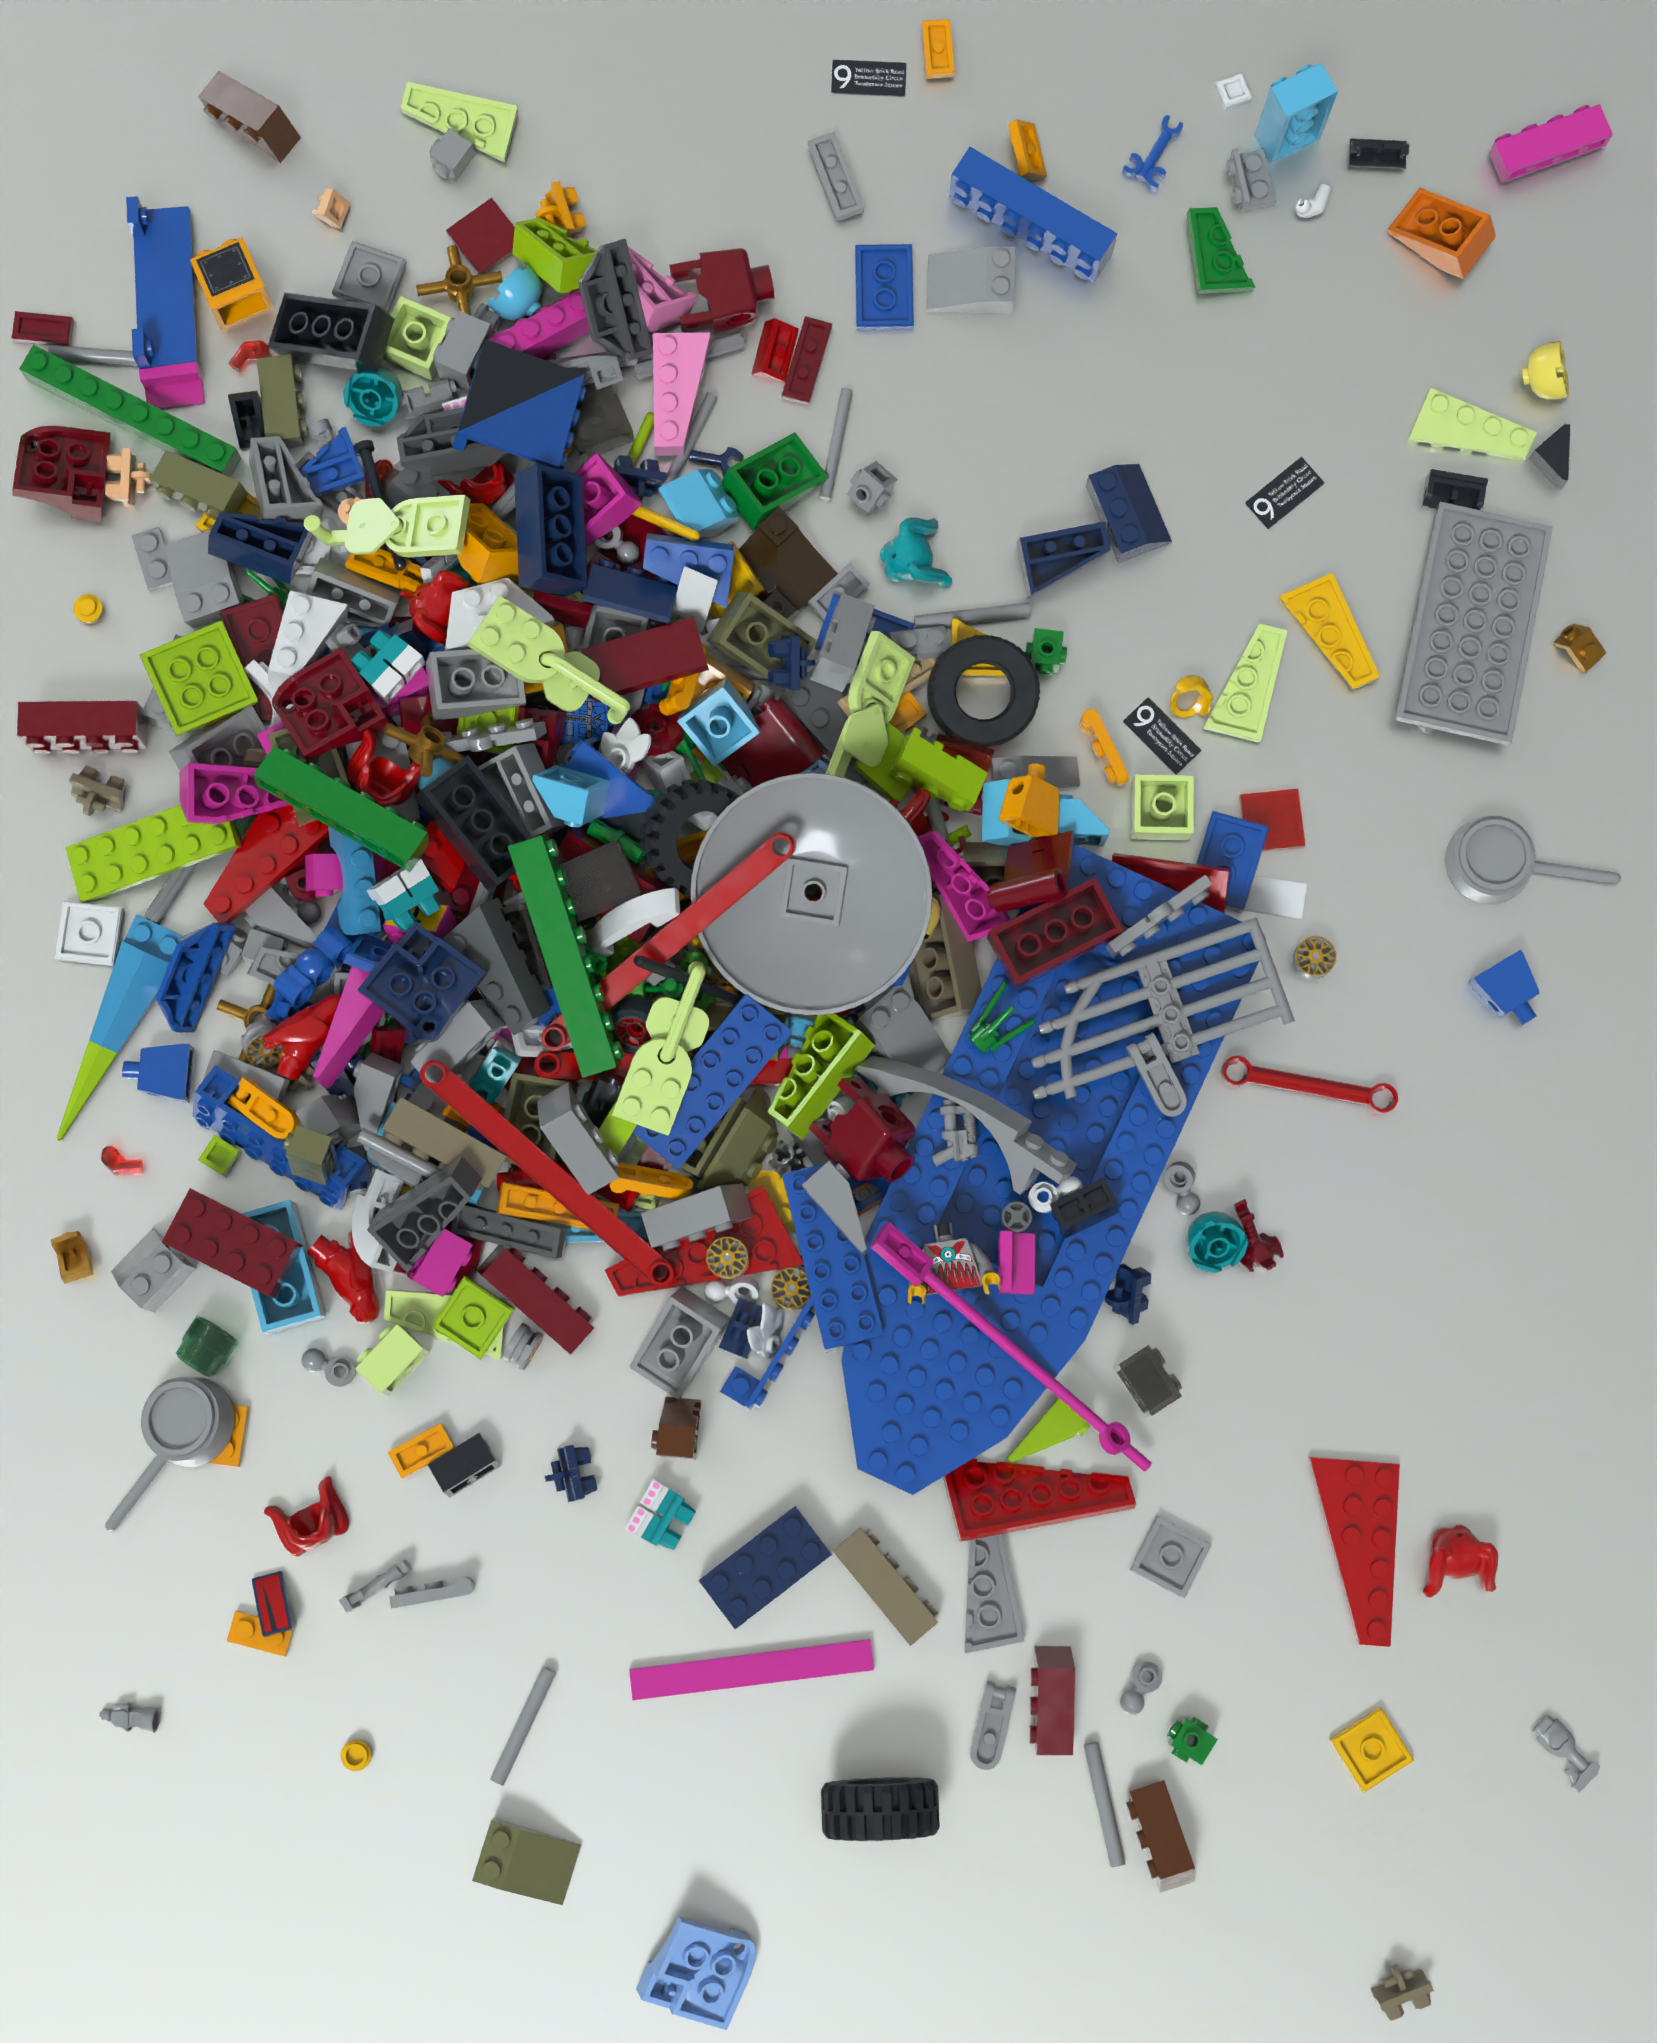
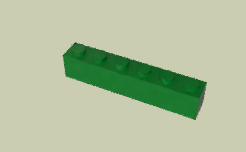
(342, 808)

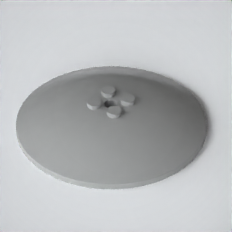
(872, 903)

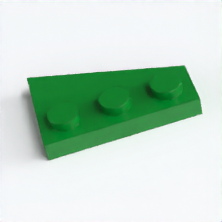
(1214, 257)

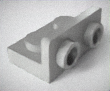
(1251, 180)

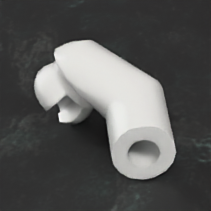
(1316, 205)

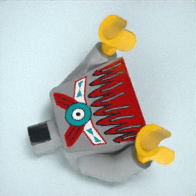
(956, 1264)

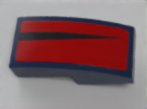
(272, 1604)

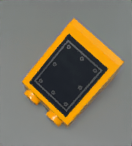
(231, 283)

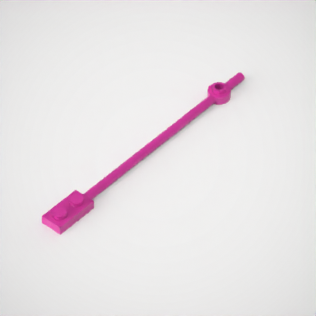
(915, 1267)

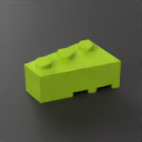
(552, 253)
(932, 769)

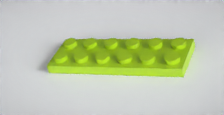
(145, 852)

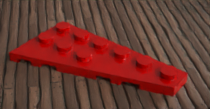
(266, 854)
(763, 1236)
(1018, 1497)
(1362, 1524)

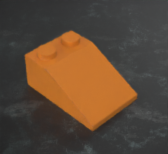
(1443, 231)

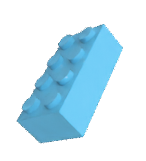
(1295, 112)
(299, 1294)

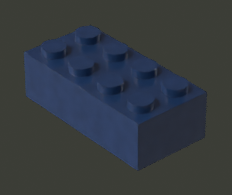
(550, 530)
(765, 1567)

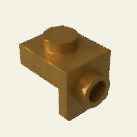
(1581, 646)
(72, 1256)

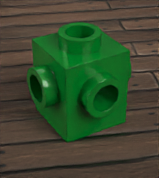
(1047, 642)
(1202, 1742)

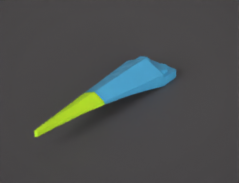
(127, 998)

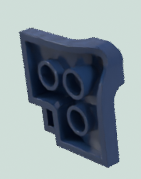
(422, 982)

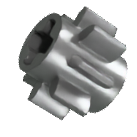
(784, 1151)

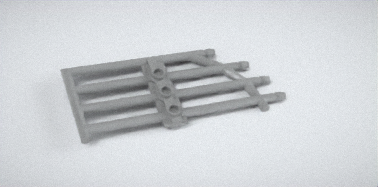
(1166, 1006)

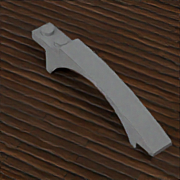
(1023, 1151)

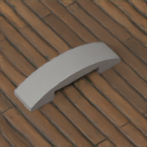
(597, 369)

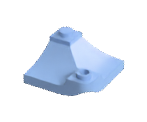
(699, 1972)

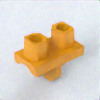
(556, 210)

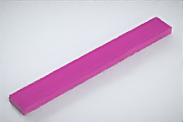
(751, 1669)

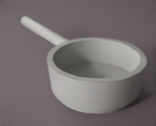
(1495, 858)
(183, 1424)

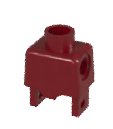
(729, 288)
(869, 1137)

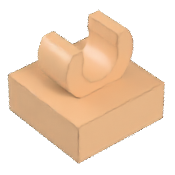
(332, 208)

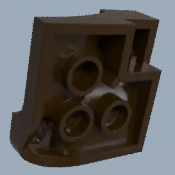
(785, 564)

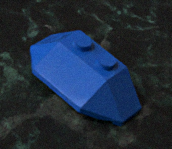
(192, 975)

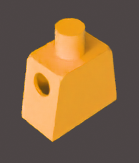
(1031, 804)

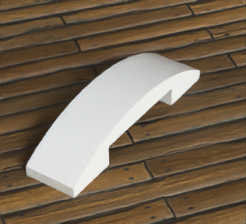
(651, 908)

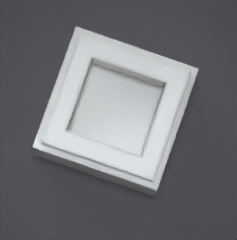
(1233, 91)

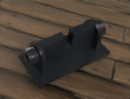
(1378, 153)

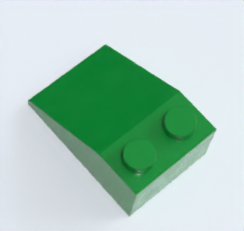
(773, 479)

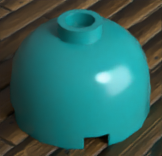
(373, 396)
(1215, 1241)

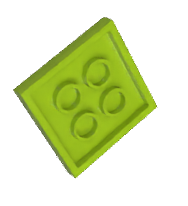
(198, 678)

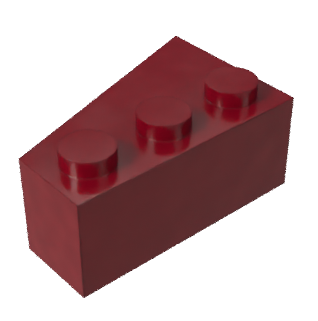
(1052, 1700)

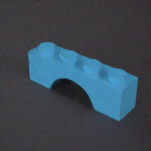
(356, 909)

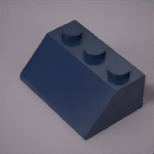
(1128, 509)
(630, 591)

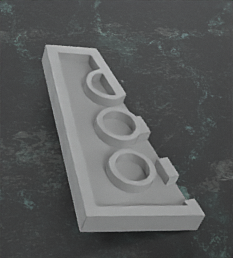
(271, 963)

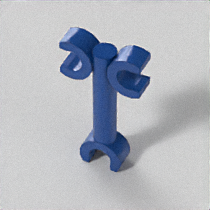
(1146, 169)

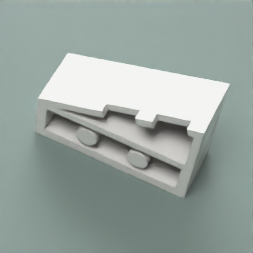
(302, 634)

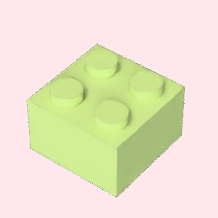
(415, 337)
(1162, 807)
(391, 1359)

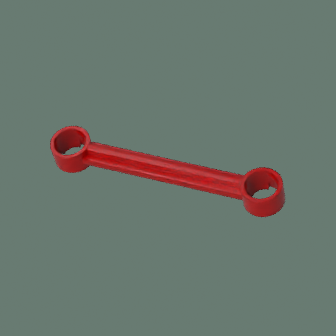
(1309, 1085)

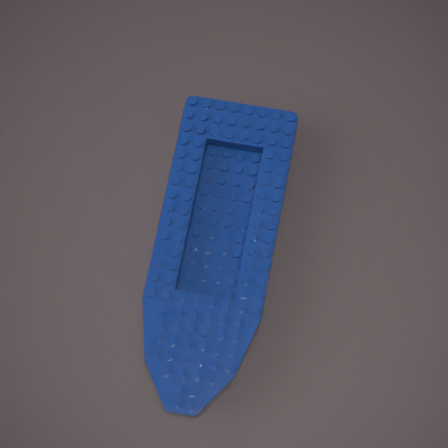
(934, 1381)

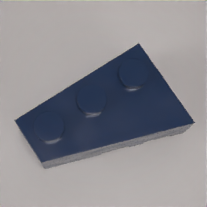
(260, 544)
(1060, 553)

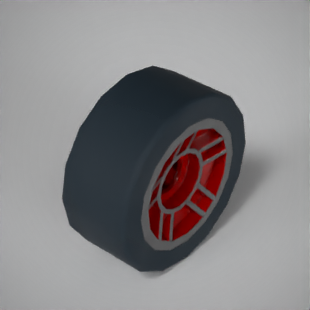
(630, 1022)

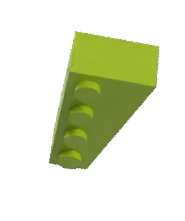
(828, 1054)

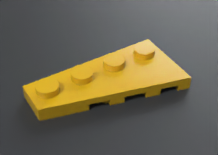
(1329, 623)

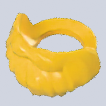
(1203, 703)

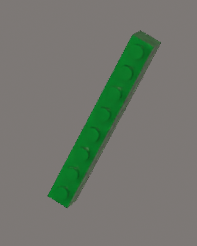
(128, 411)
(565, 955)

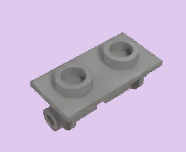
(417, 403)

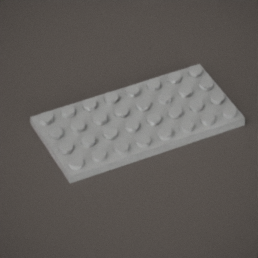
(1474, 623)

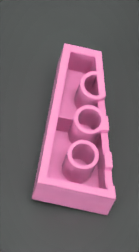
(677, 377)

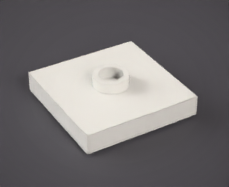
(89, 933)

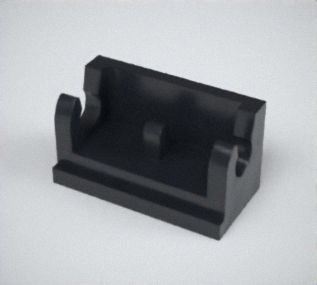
(1453, 489)
(602, 1096)
(1084, 1208)
(464, 1465)

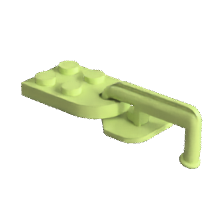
(429, 529)
(518, 640)
(872, 703)
(656, 1088)

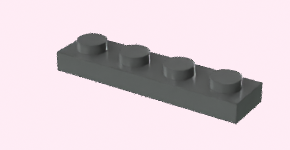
(510, 1231)

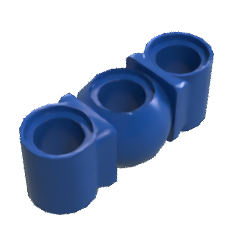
(313, 967)

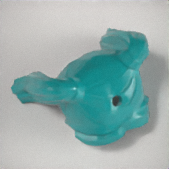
(913, 554)

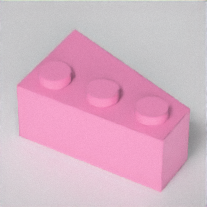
(659, 296)

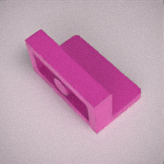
(173, 385)
(1016, 1263)

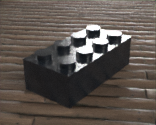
(331, 332)
(474, 821)

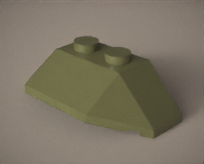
(745, 1145)

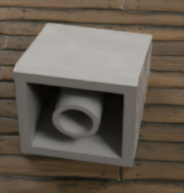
(152, 1272)

